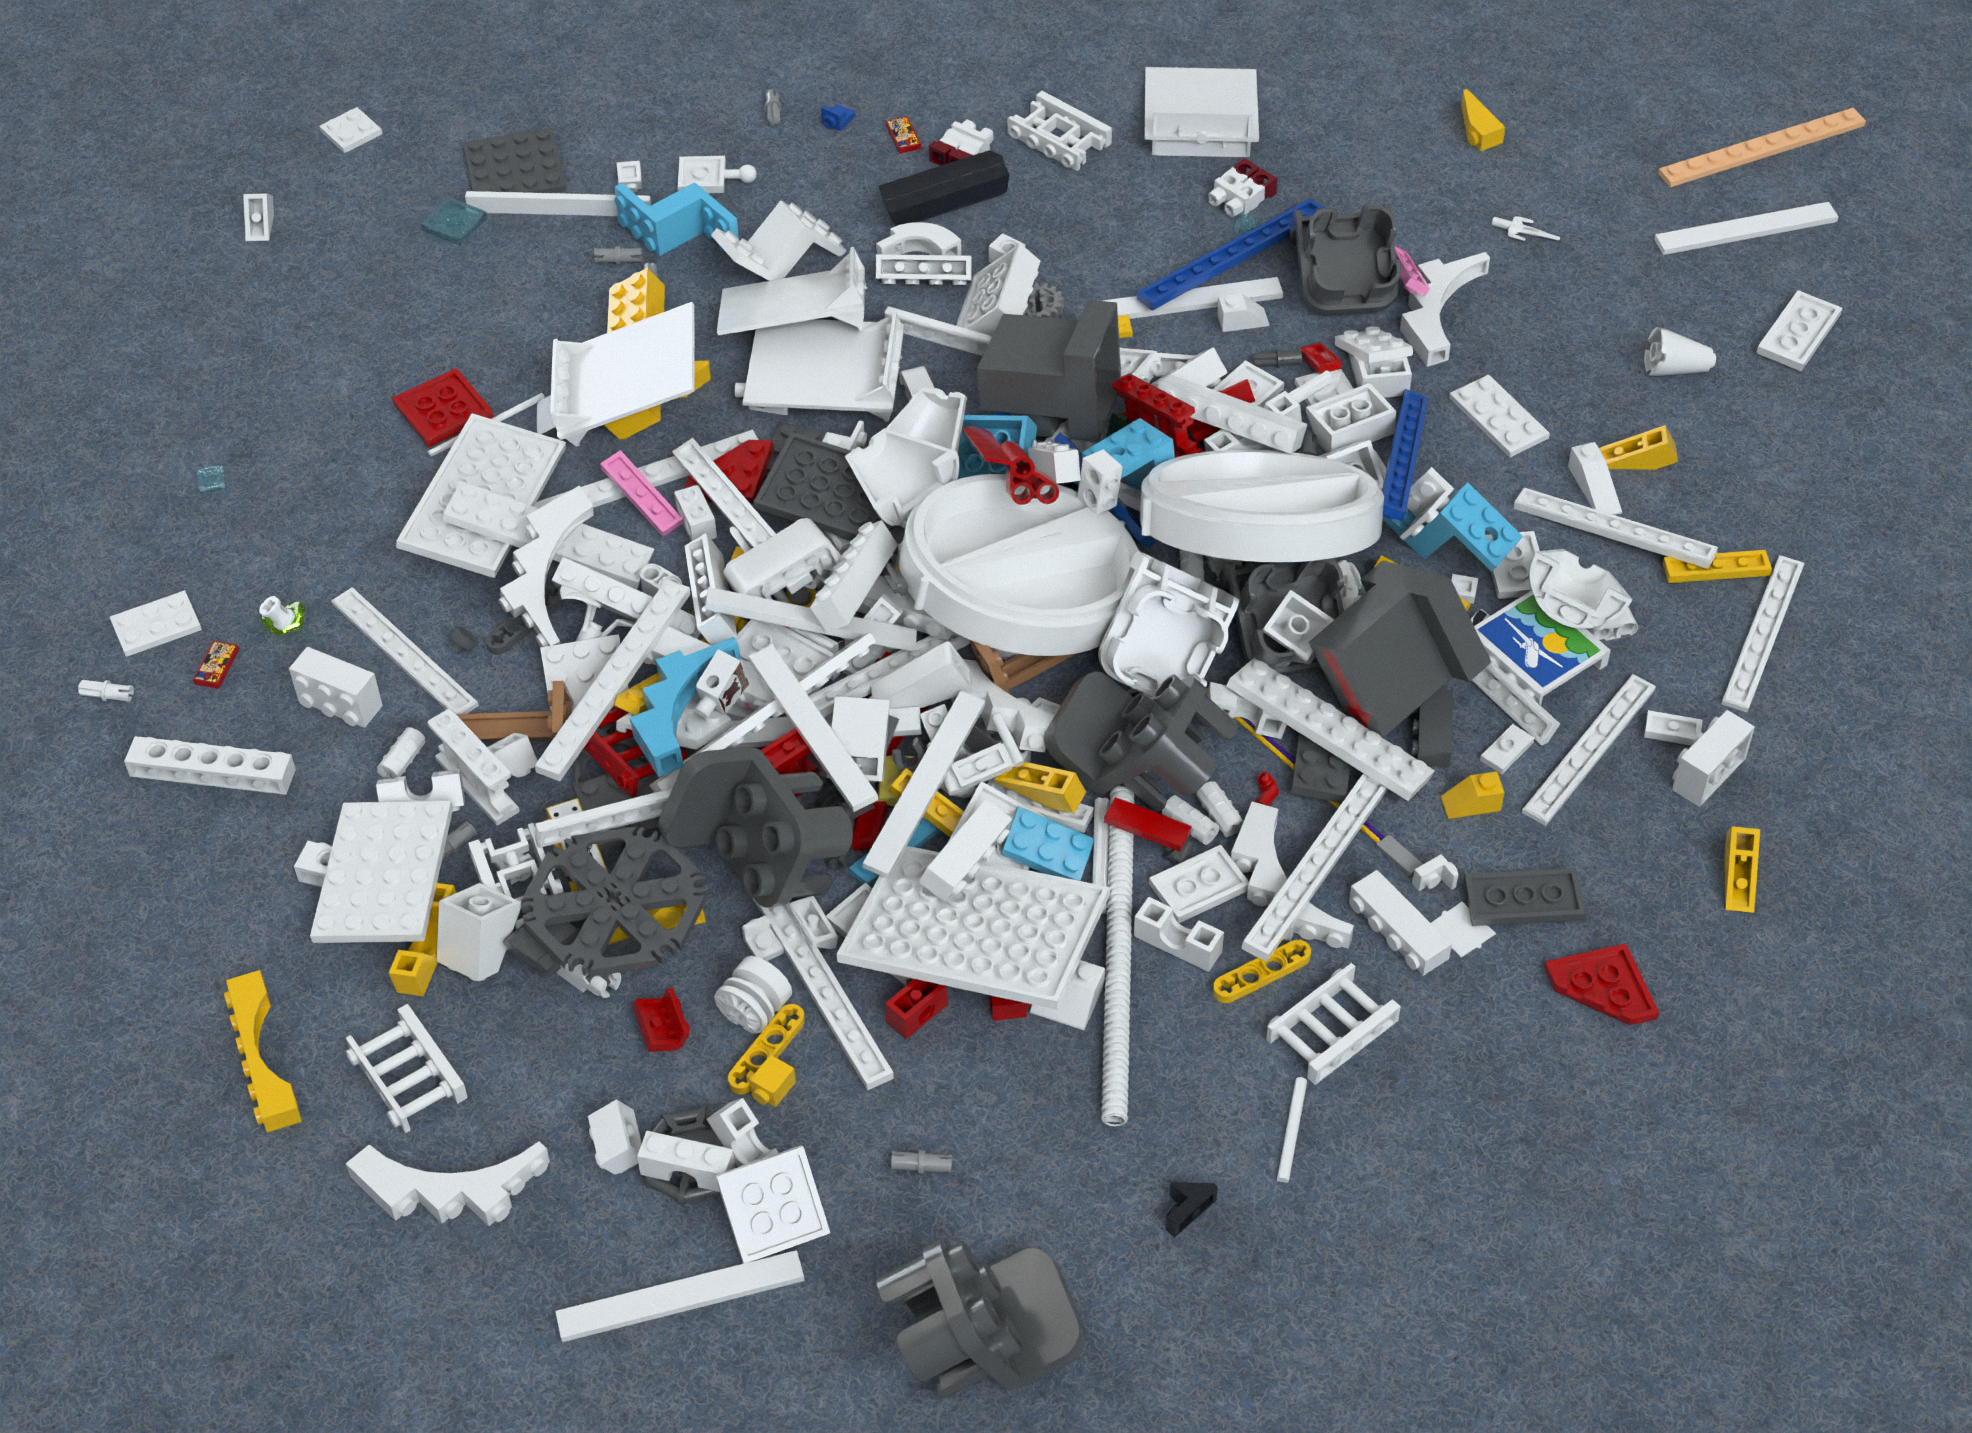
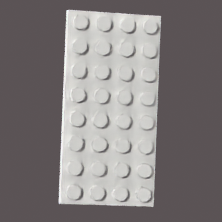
(492, 458)

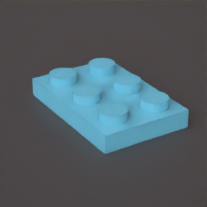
(1047, 845)

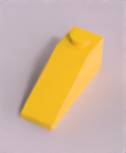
(1481, 125)
(1643, 451)
(1045, 785)
(1741, 868)

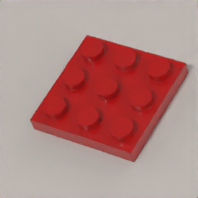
(441, 406)

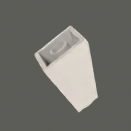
(473, 930)

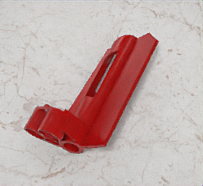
(1019, 467)

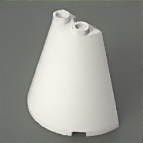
(933, 418)
(900, 472)
(1575, 593)

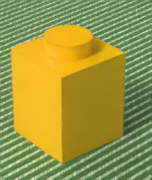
(772, 1081)

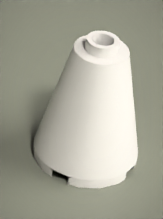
(1676, 354)

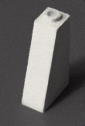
(925, 680)

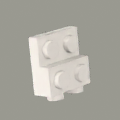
(1140, 363)

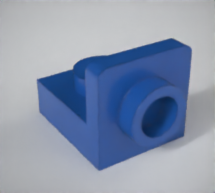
(836, 117)

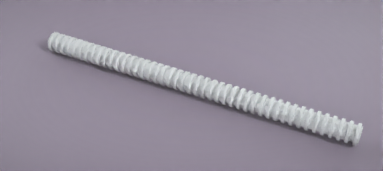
(1117, 971)

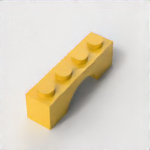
(414, 968)

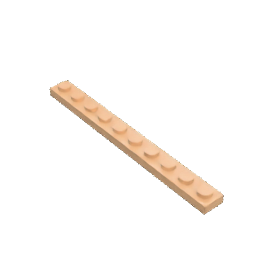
(1761, 147)

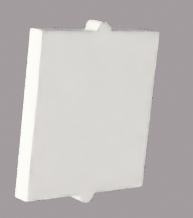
(1458, 930)

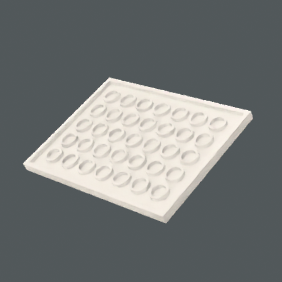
(1000, 937)

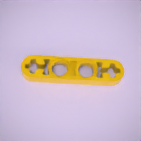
(1263, 973)
(764, 1048)

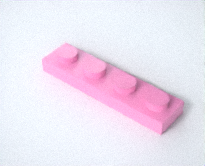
(1410, 274)
(641, 493)

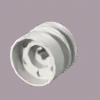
(753, 994)

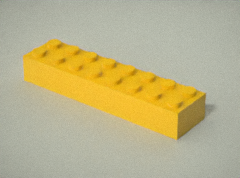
(629, 303)

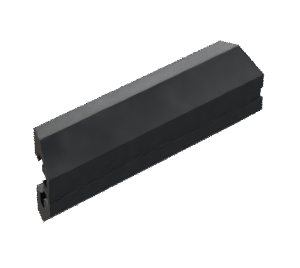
(945, 188)

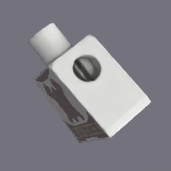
(720, 684)

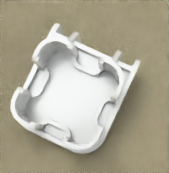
(1165, 626)

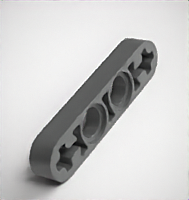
(513, 637)

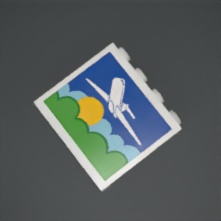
(1538, 649)

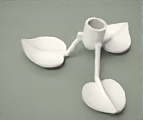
(591, 629)

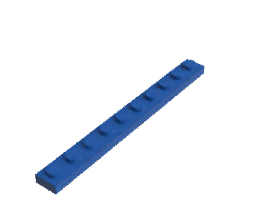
(1222, 258)
(1403, 454)

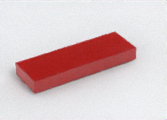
(1147, 824)

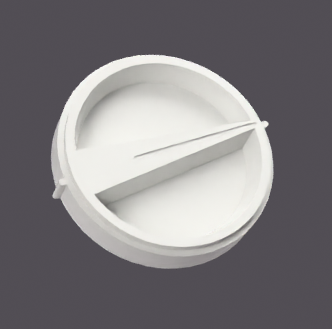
(1261, 506)
(1016, 573)

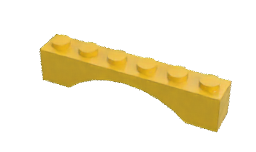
(275, 1097)

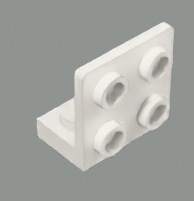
(1425, 497)

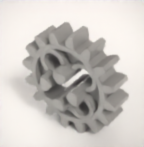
(1050, 302)

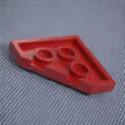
(743, 467)
(1606, 982)

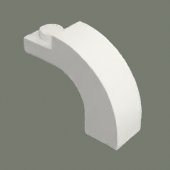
(920, 237)

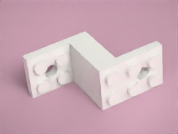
(779, 241)

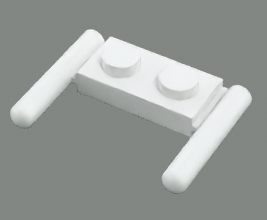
(986, 763)

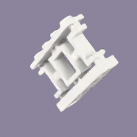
(1066, 119)
(481, 770)
(478, 850)

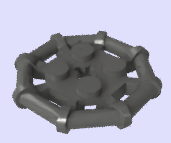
(694, 1132)

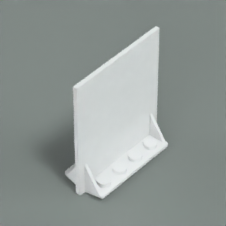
(1201, 111)
(797, 299)
(826, 366)
(622, 372)

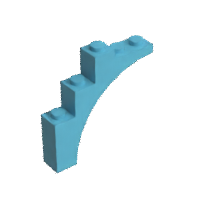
(666, 700)

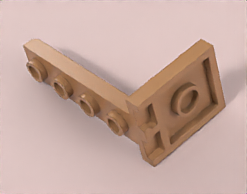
(1015, 670)
(536, 725)

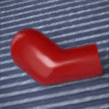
(1268, 788)

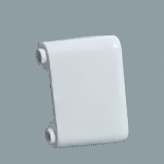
(781, 560)

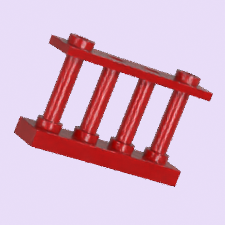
(615, 763)

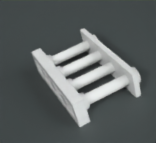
(422, 1045)
(1339, 1048)

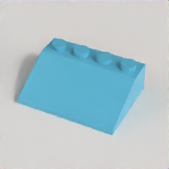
(1013, 428)

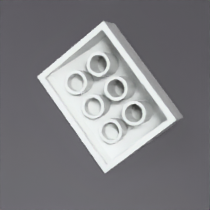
(999, 290)

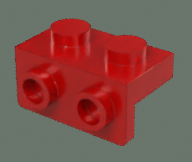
(661, 1022)

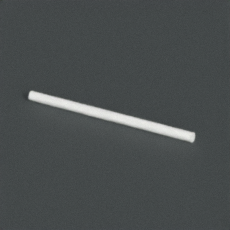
(500, 417)

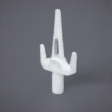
(1516, 226)

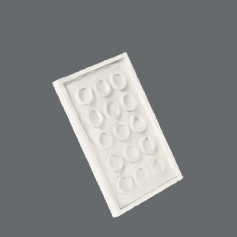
(382, 872)

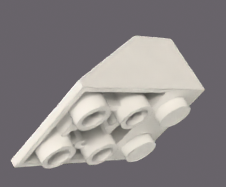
(1387, 376)
(863, 731)

